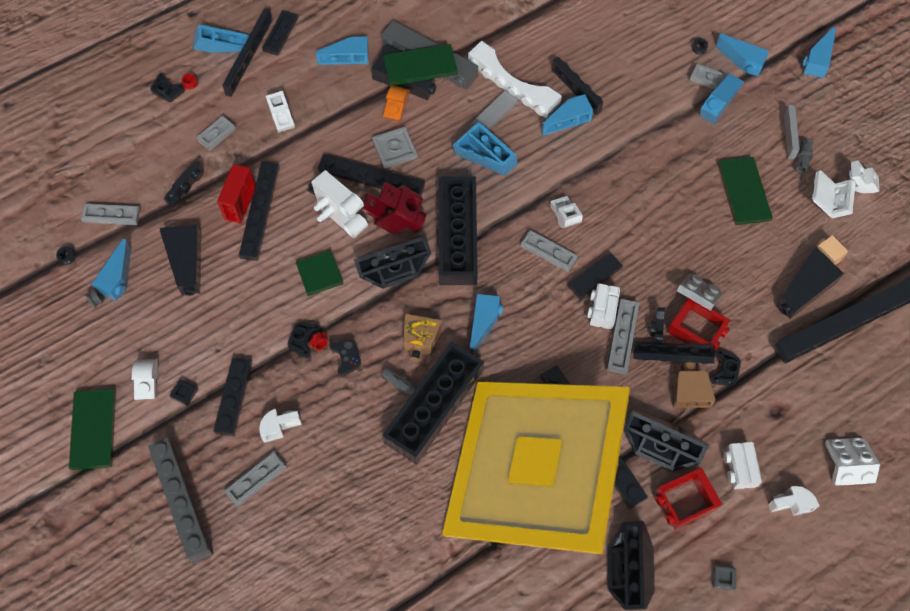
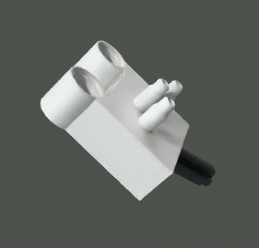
(337, 203)

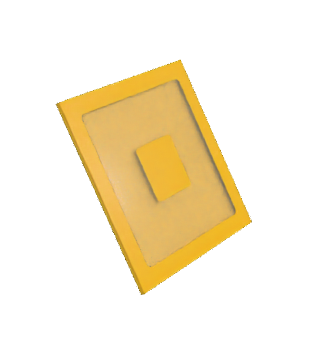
(538, 465)

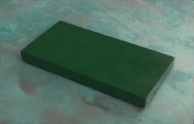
(420, 64)
(744, 191)
(92, 429)

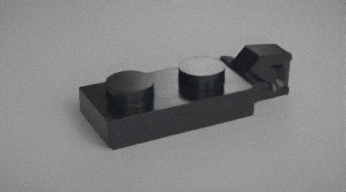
(184, 183)

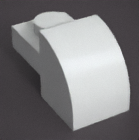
(280, 111)
(866, 179)
(566, 212)
(144, 376)
(273, 424)
(796, 498)

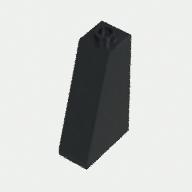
(420, 89)
(184, 255)
(812, 281)

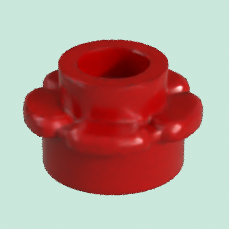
(189, 81)
(319, 341)

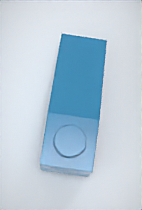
(218, 40)
(348, 51)
(742, 54)
(819, 57)
(720, 98)
(571, 113)
(114, 275)
(485, 318)

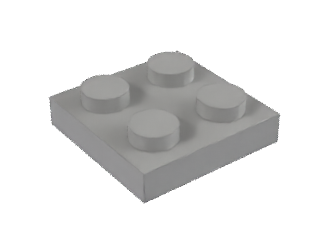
(394, 147)
(700, 291)

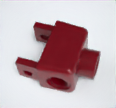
(403, 203)

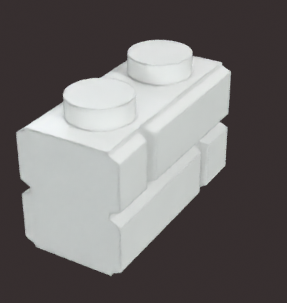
(604, 306)
(743, 465)

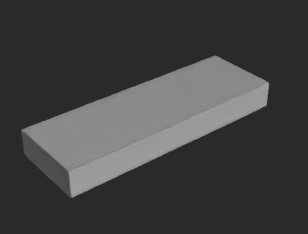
(496, 110)
(791, 132)
(110, 214)
(549, 251)
(255, 479)

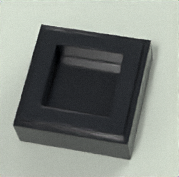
(183, 392)

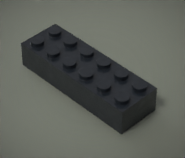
(457, 231)
(433, 402)

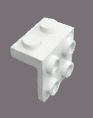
(833, 198)
(853, 461)

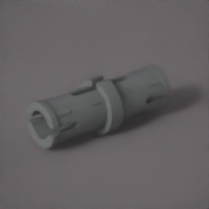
(804, 156)
(400, 382)

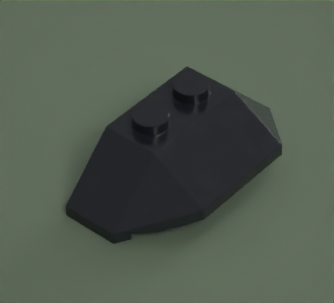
(394, 262)
(663, 441)
(631, 566)

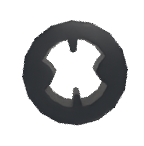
(700, 41)
(62, 252)

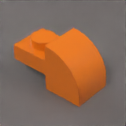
(396, 102)

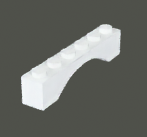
(539, 98)

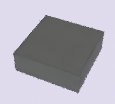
(724, 578)

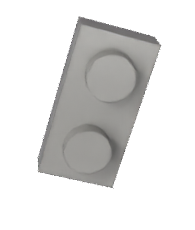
(707, 76)
(216, 133)

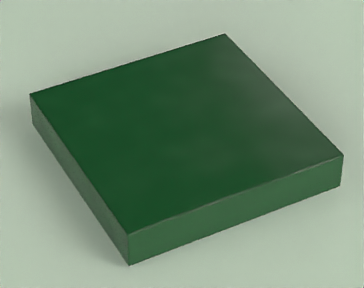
(319, 273)

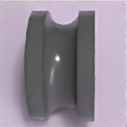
(93, 298)

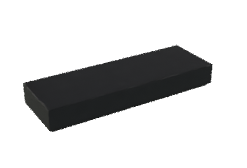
(280, 33)
(594, 275)

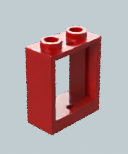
(236, 194)
(690, 338)
(705, 489)

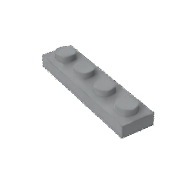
(623, 336)

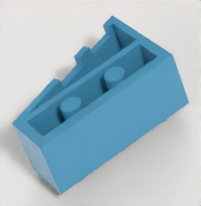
(485, 150)

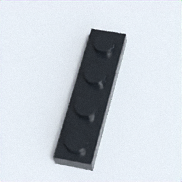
(576, 85)
(674, 352)
(233, 397)

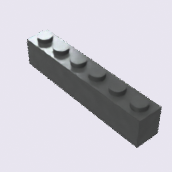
(405, 40)
(180, 501)

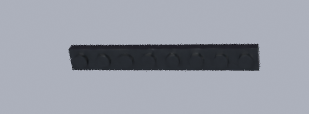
(624, 481)

